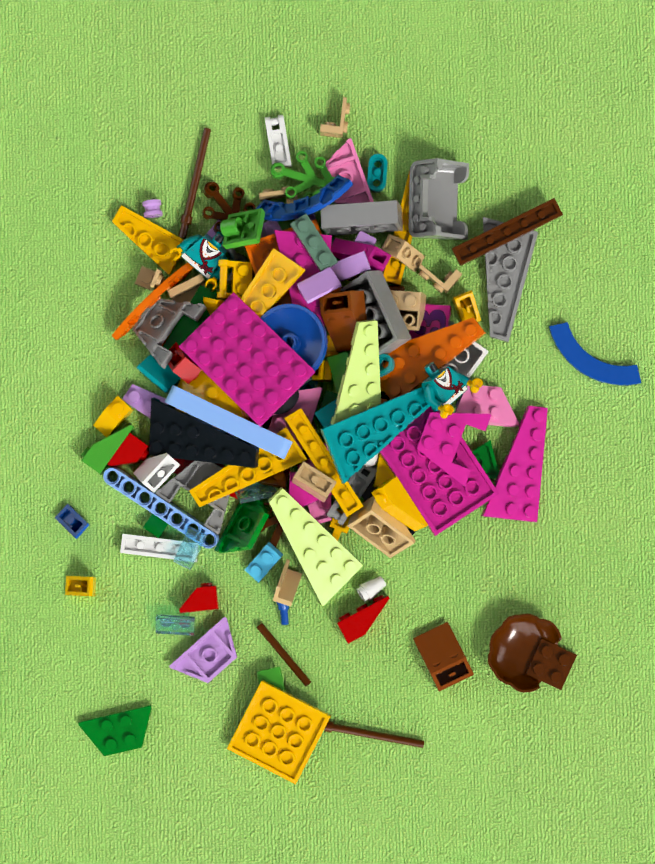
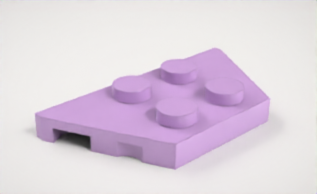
(209, 654)

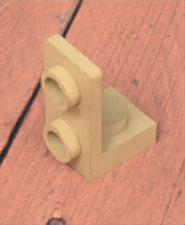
(330, 129)
(270, 194)
(403, 252)
(149, 279)
(450, 279)

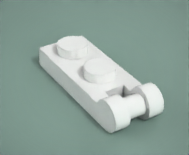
(278, 141)

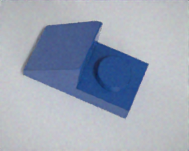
(72, 521)

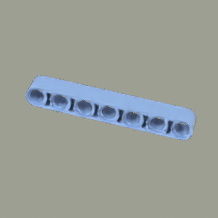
(228, 422)
(151, 505)

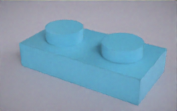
(263, 562)

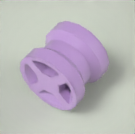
(152, 208)

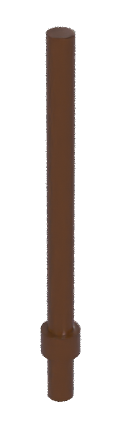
(186, 219)
(373, 734)

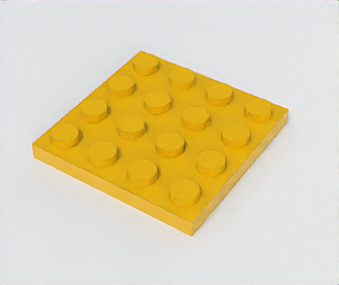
(279, 731)

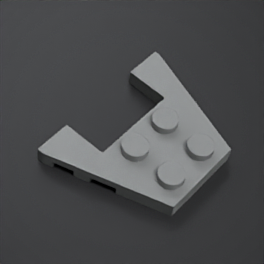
(159, 322)
(188, 479)

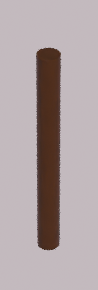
(283, 654)

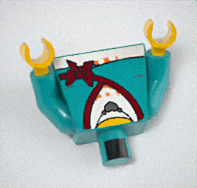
(203, 255)
(445, 387)

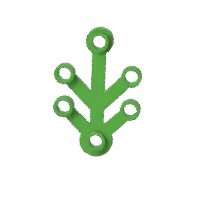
(308, 179)

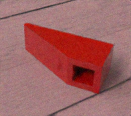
(358, 624)

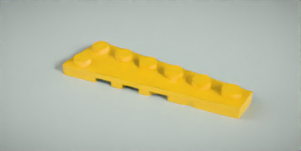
(271, 282)
(238, 477)

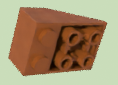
(340, 314)
(443, 656)

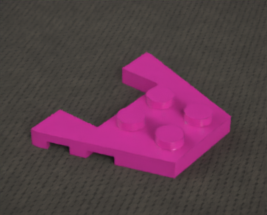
(442, 437)

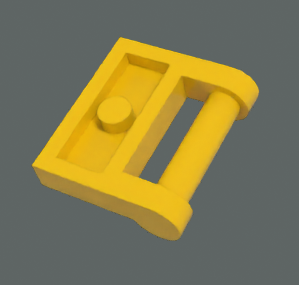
(240, 278)

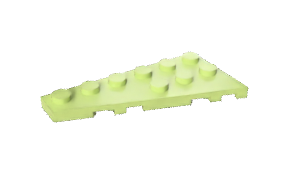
(361, 381)
(319, 553)

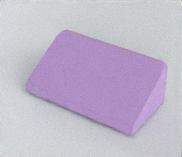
(318, 285)

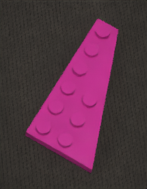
(292, 248)

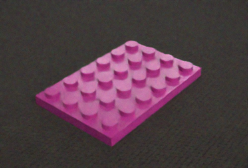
(247, 359)
(432, 490)

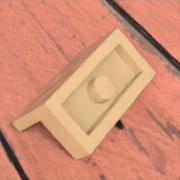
(187, 289)
(313, 481)
(287, 585)

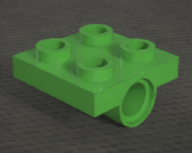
(242, 228)

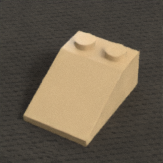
(380, 528)

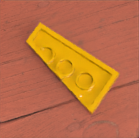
(149, 237)

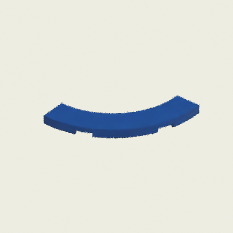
(282, 212)
(589, 365)

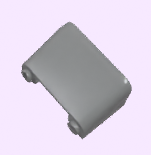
(434, 199)

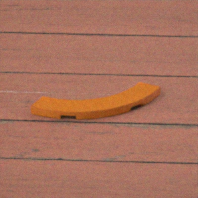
(151, 299)

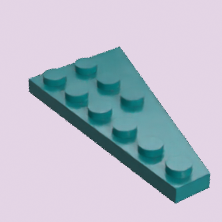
(365, 434)

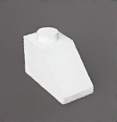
(156, 470)

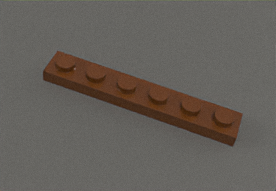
(506, 232)

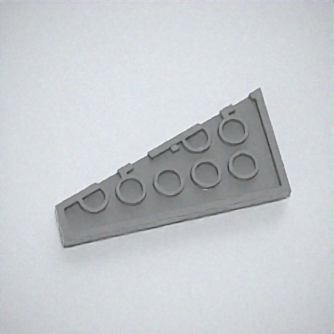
(505, 280)

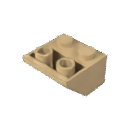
(411, 307)

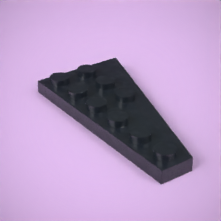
(195, 439)

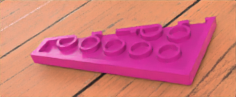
(521, 471)

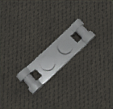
(359, 485)

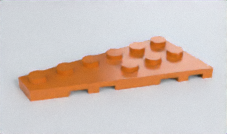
(434, 347)

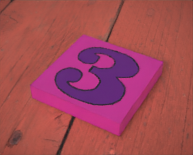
(434, 318)

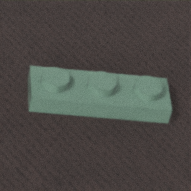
(313, 242)

